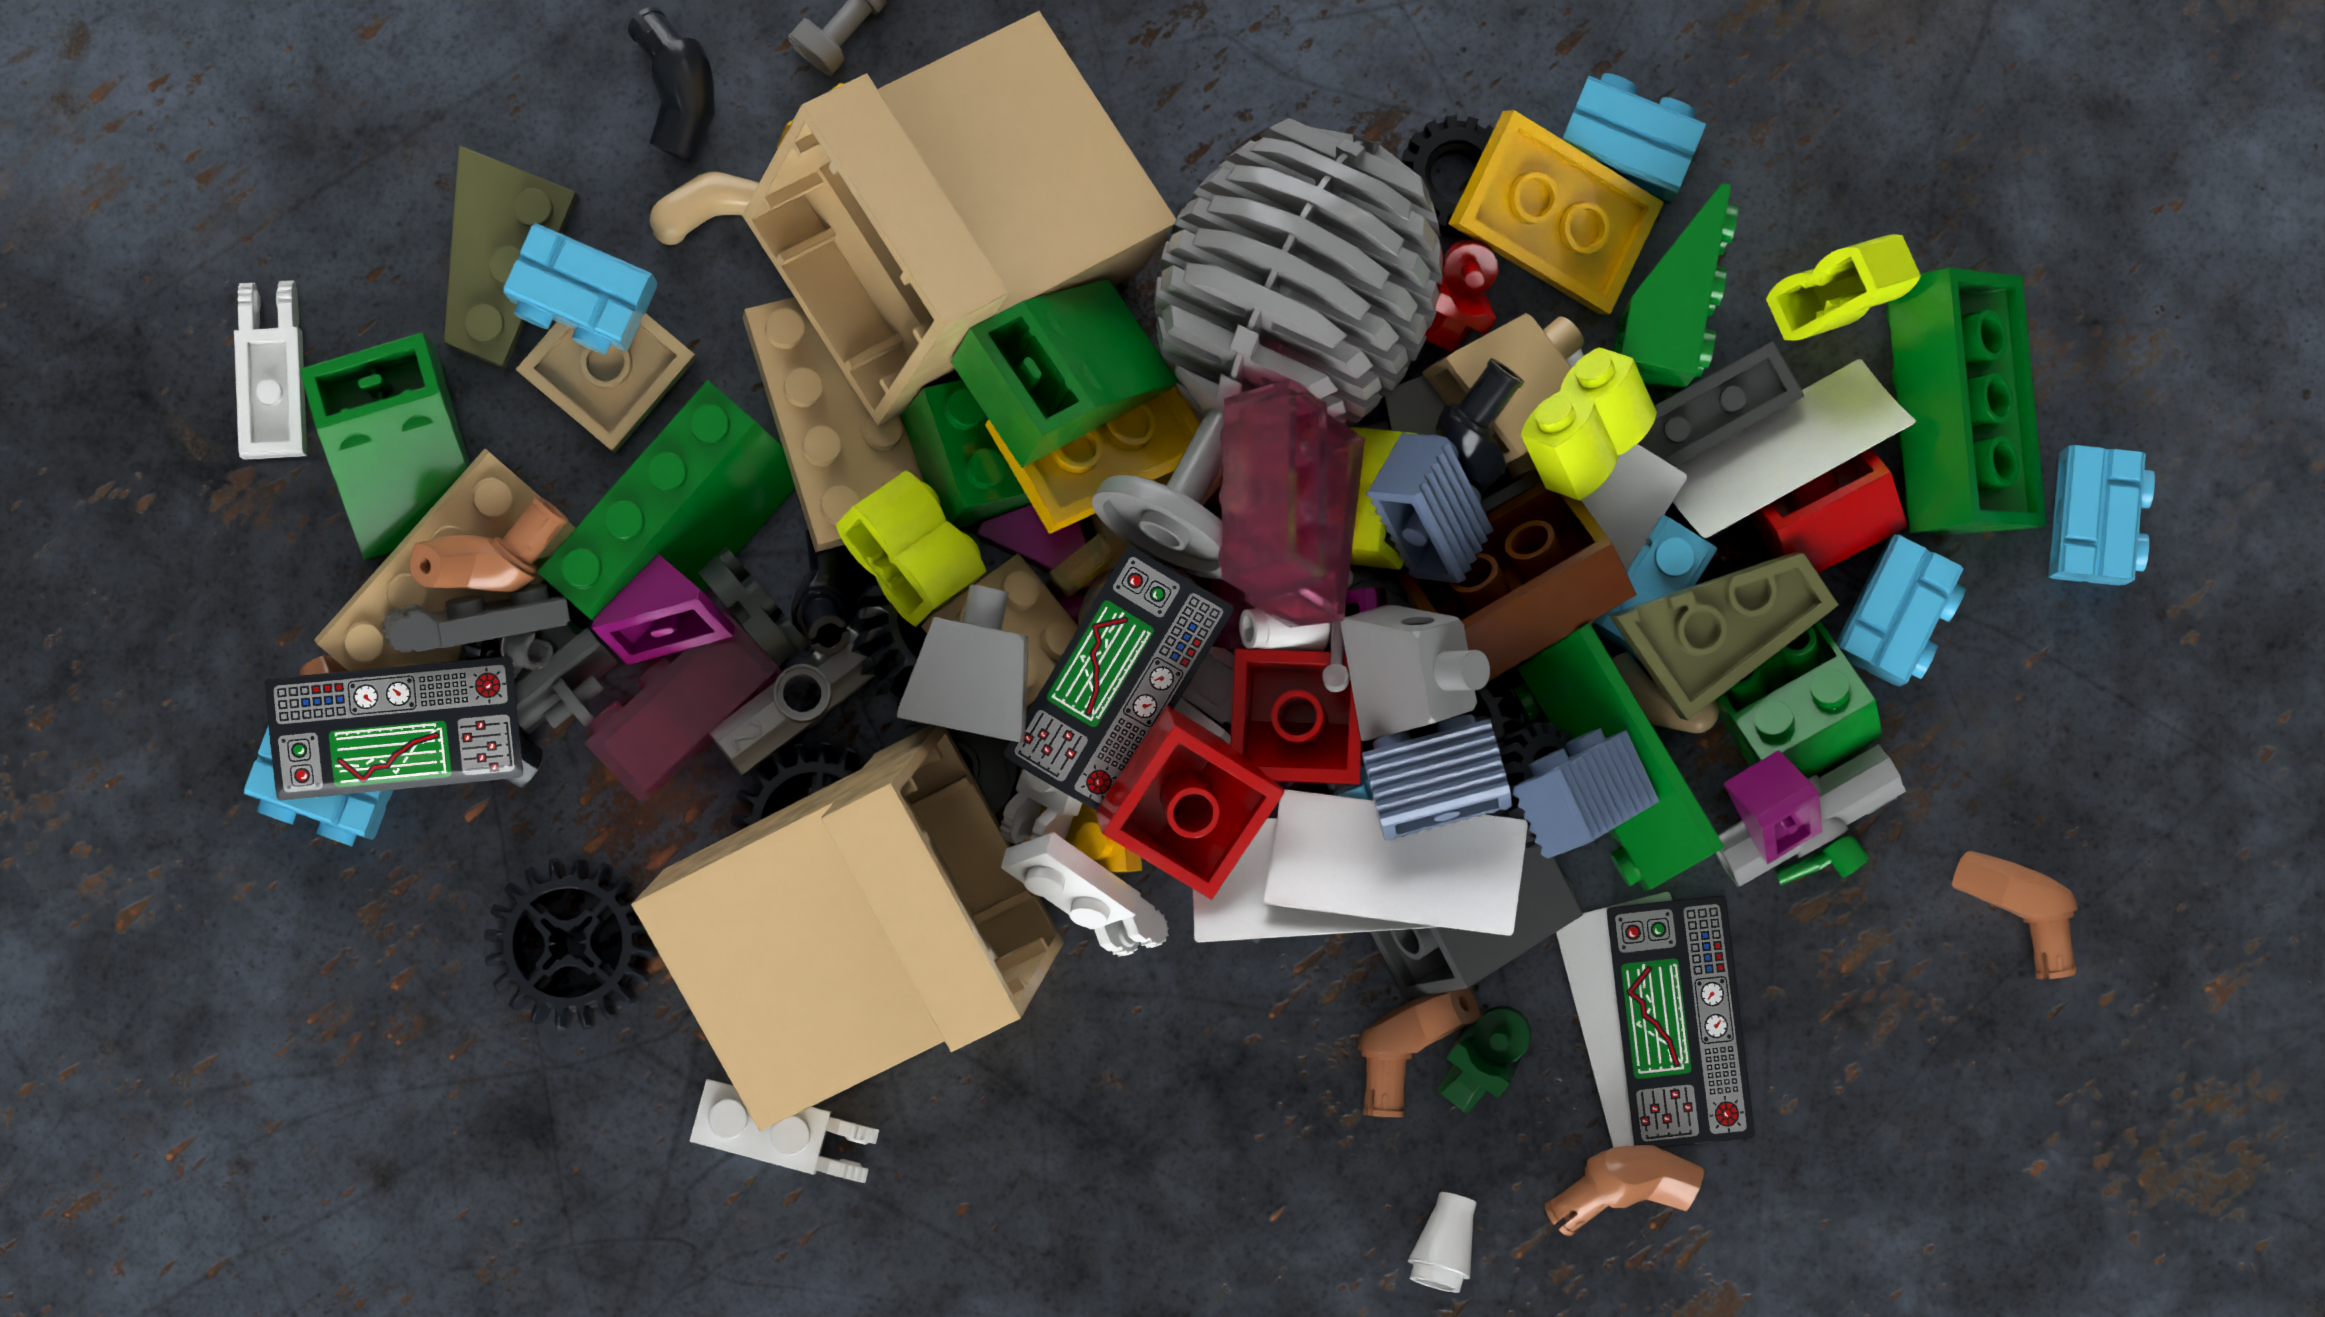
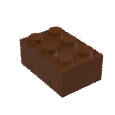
(1533, 582)

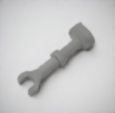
(823, 46)

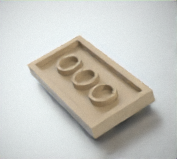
(823, 426)
(479, 503)

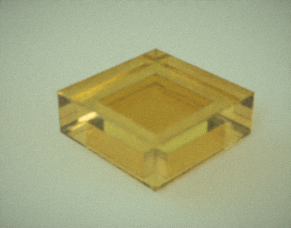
(1083, 565)

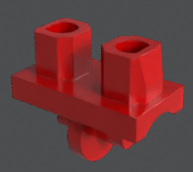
(1462, 299)

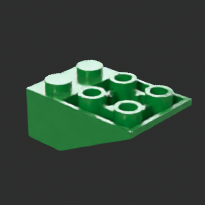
(1670, 309)
(1060, 367)
(387, 436)
(960, 455)
(1803, 705)

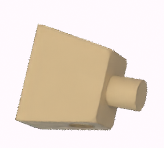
(1527, 350)

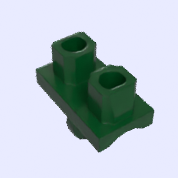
(1485, 1056)

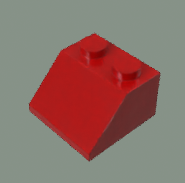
(1834, 513)
(1291, 721)
(1187, 803)

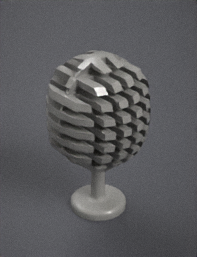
(1284, 265)

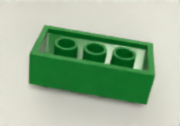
(1971, 390)
(686, 497)
(1584, 691)

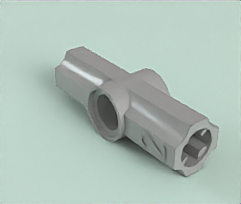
(767, 721)
(1844, 796)

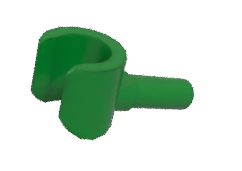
(1843, 853)

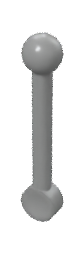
(1336, 675)

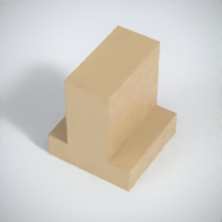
(949, 203)
(852, 930)

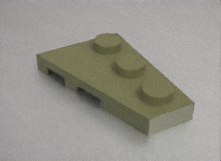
(490, 224)
(1724, 628)

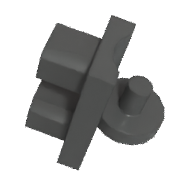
(566, 681)

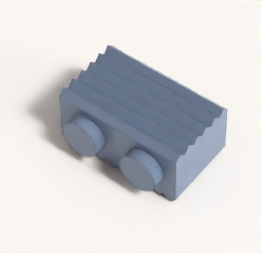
(1430, 508)
(1436, 776)
(1584, 793)

